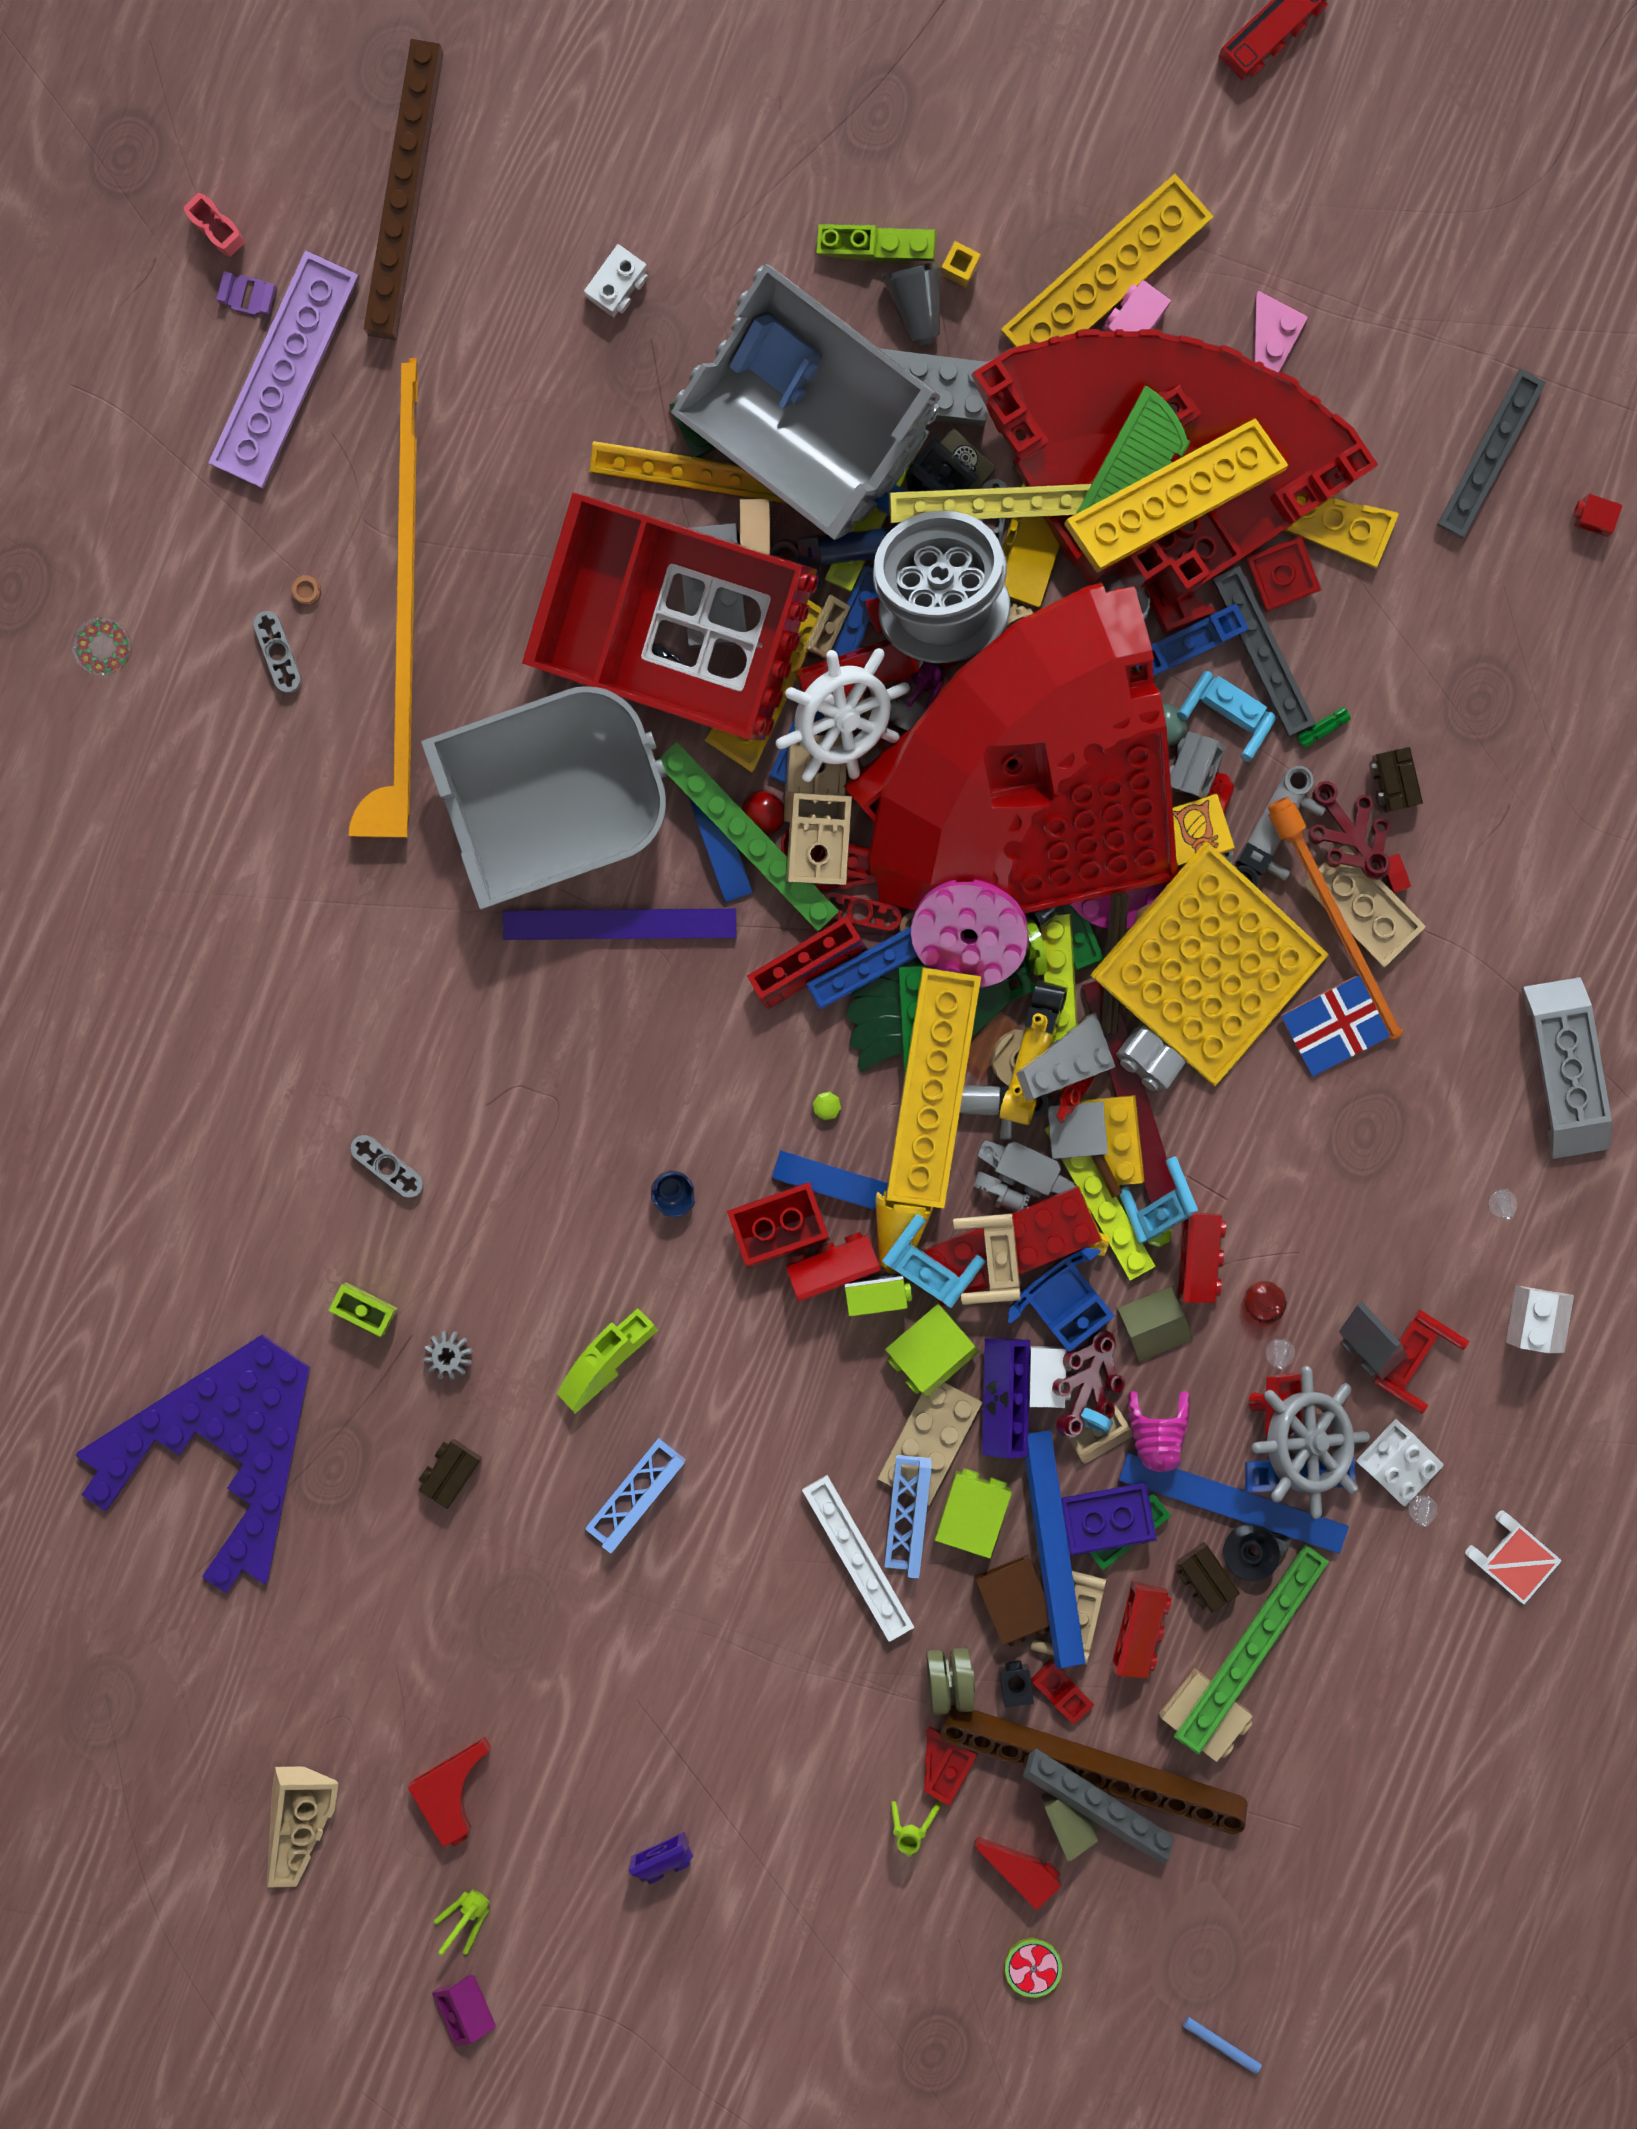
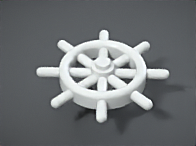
(842, 714)

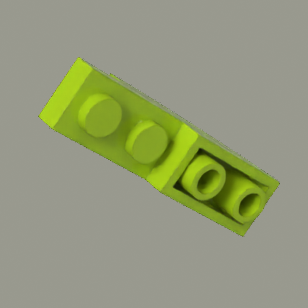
(876, 244)
(598, 1362)

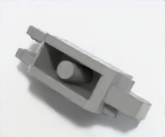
(1025, 1166)

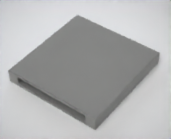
(1080, 1133)

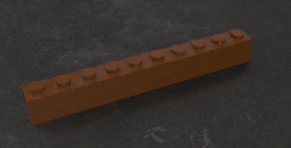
(403, 189)

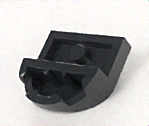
(939, 470)

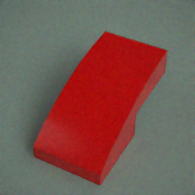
(1062, 1692)

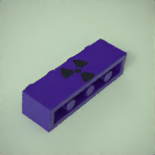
(1006, 1397)

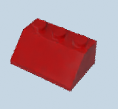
(778, 1225)
(1201, 1258)
(832, 1266)
(1140, 1630)

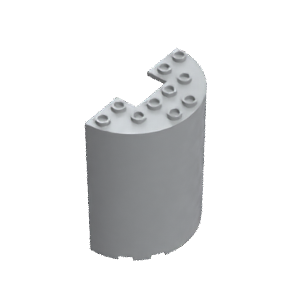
(846, 434)

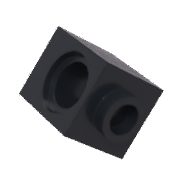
(1019, 1696)

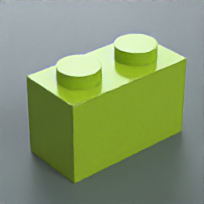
(363, 1309)

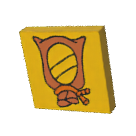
(1198, 823)

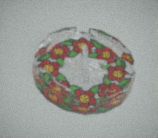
(101, 646)

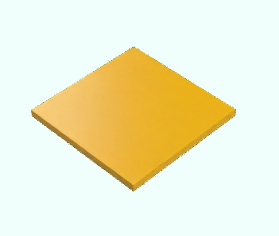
(1209, 964)

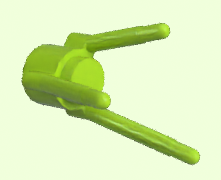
(910, 1836)
(474, 1906)

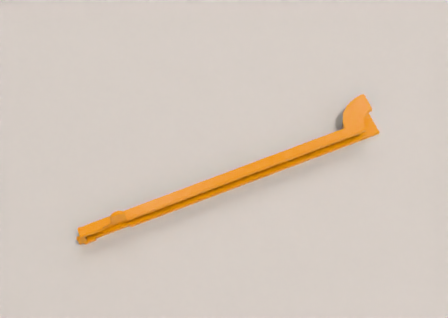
(387, 808)

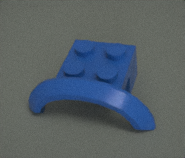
(1065, 1301)

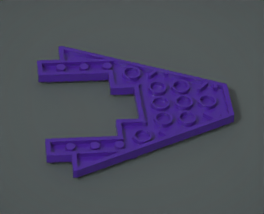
(247, 1409)

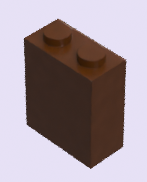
(1014, 1600)

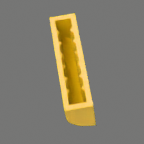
(1029, 559)

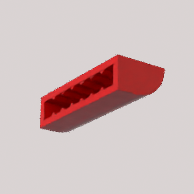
(868, 785)

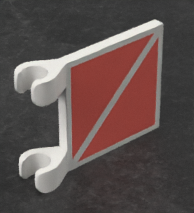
(1518, 1561)

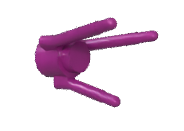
(926, 678)

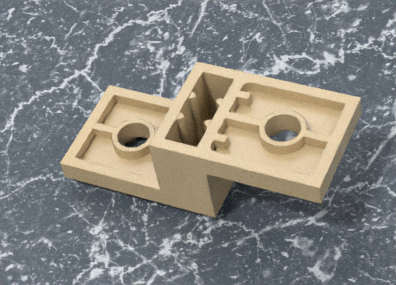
(817, 816)

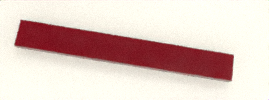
(1125, 1083)

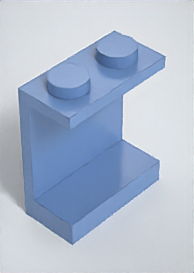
(777, 358)

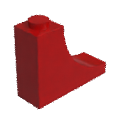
(441, 1794)

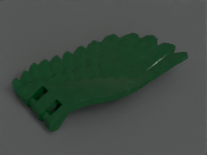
(878, 1010)

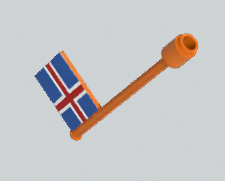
(1350, 1014)

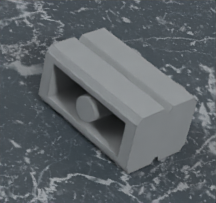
(1196, 765)

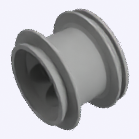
(941, 586)

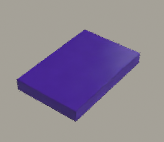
(1109, 1519)

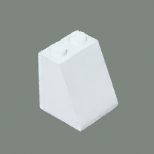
(1539, 1320)

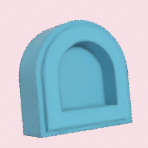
(1096, 1420)

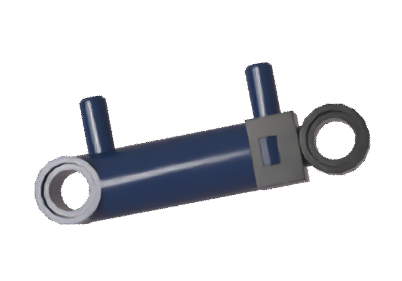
(824, 550)

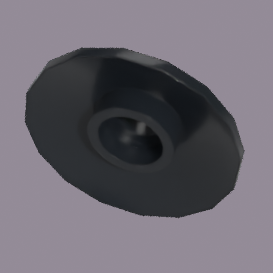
(1243, 1561)

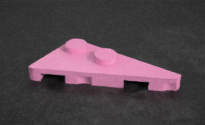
(1275, 331)

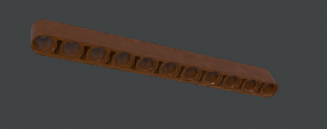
(1104, 1770)

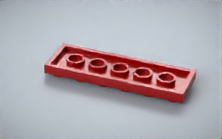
(1041, 1235)

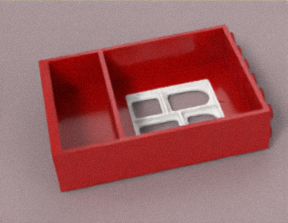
(612, 593)

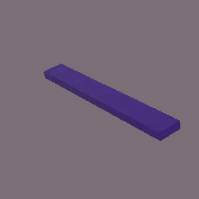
(619, 924)

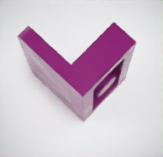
(464, 2011)

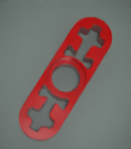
(883, 907)

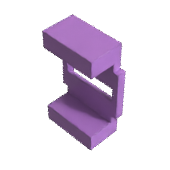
(233, 289)

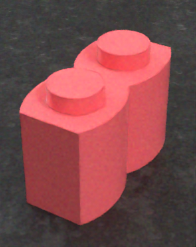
(212, 223)

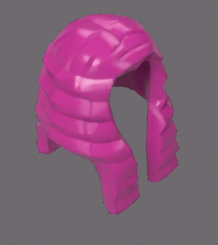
(1159, 1439)

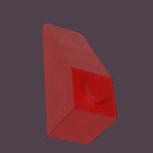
(1024, 1872)

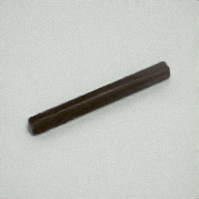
(1116, 931)

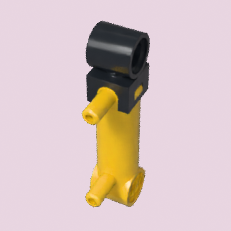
(1040, 1029)

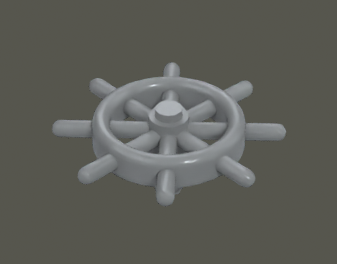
(1310, 1442)

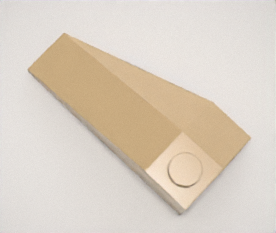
(299, 1811)

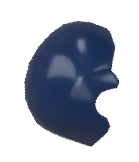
(673, 1193)

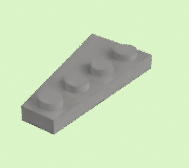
(1068, 1060)

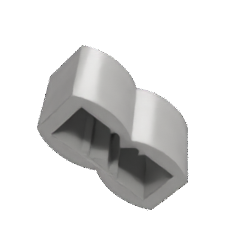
(1150, 1059)

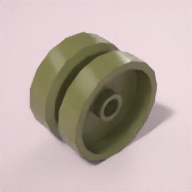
(950, 1681)

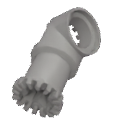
(1006, 1197)

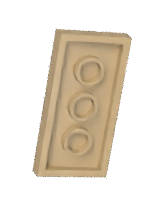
(1370, 910)
(932, 1432)

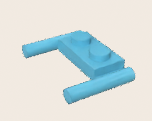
(1233, 705)
(1164, 1212)
(925, 1270)

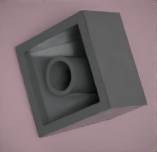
(1372, 1342)

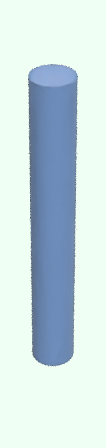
(1221, 2045)

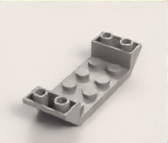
(1570, 1067)

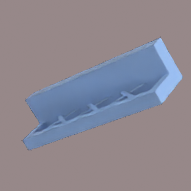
(642, 1504)
(919, 1516)

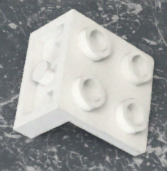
(1400, 1462)

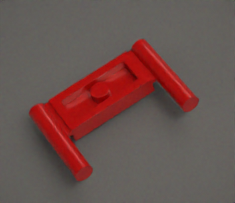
(1416, 1341)

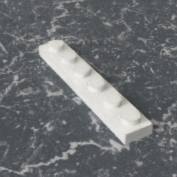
(858, 1558)

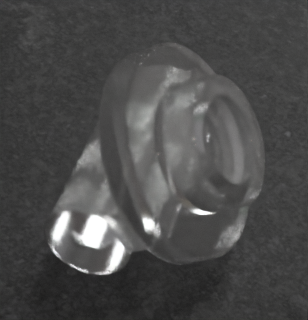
(1502, 1203)
(1280, 1353)
(1422, 1509)

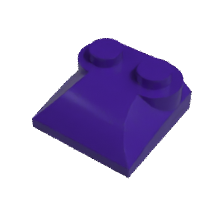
(661, 1858)

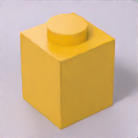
(960, 264)

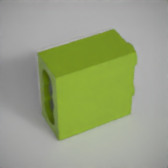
(877, 1294)

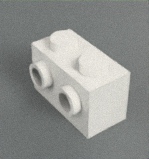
(616, 281)
(1045, 1368)

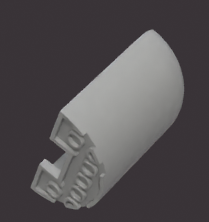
(548, 790)

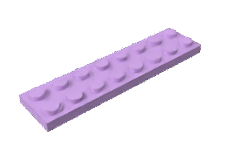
(284, 369)

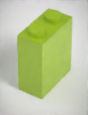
(931, 1351)
(973, 1513)

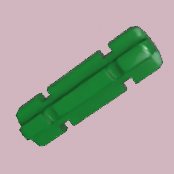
(1324, 727)

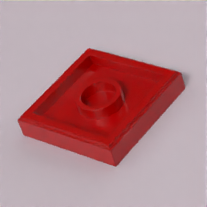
(1284, 573)

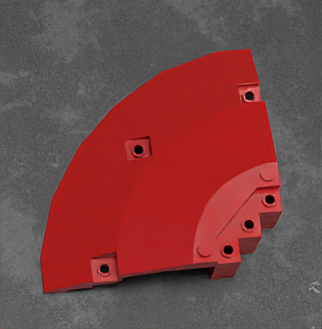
(1078, 393)

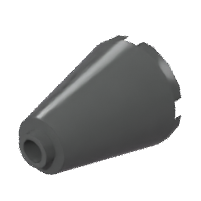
(917, 300)

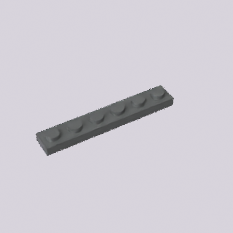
(1491, 453)
(1265, 653)
(1098, 1806)

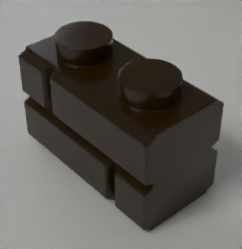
(1396, 780)
(449, 1473)
(1207, 1577)

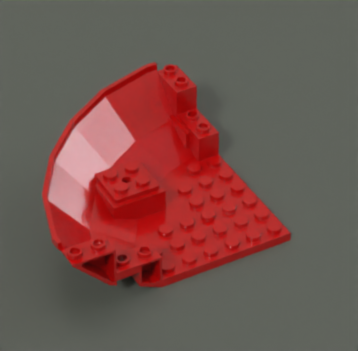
(1090, 779)

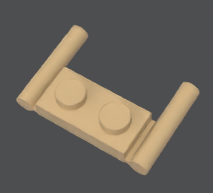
(1001, 1258)
(1089, 1598)

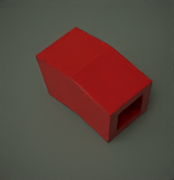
(872, 611)
(1397, 876)

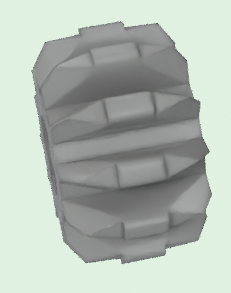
(455, 1362)

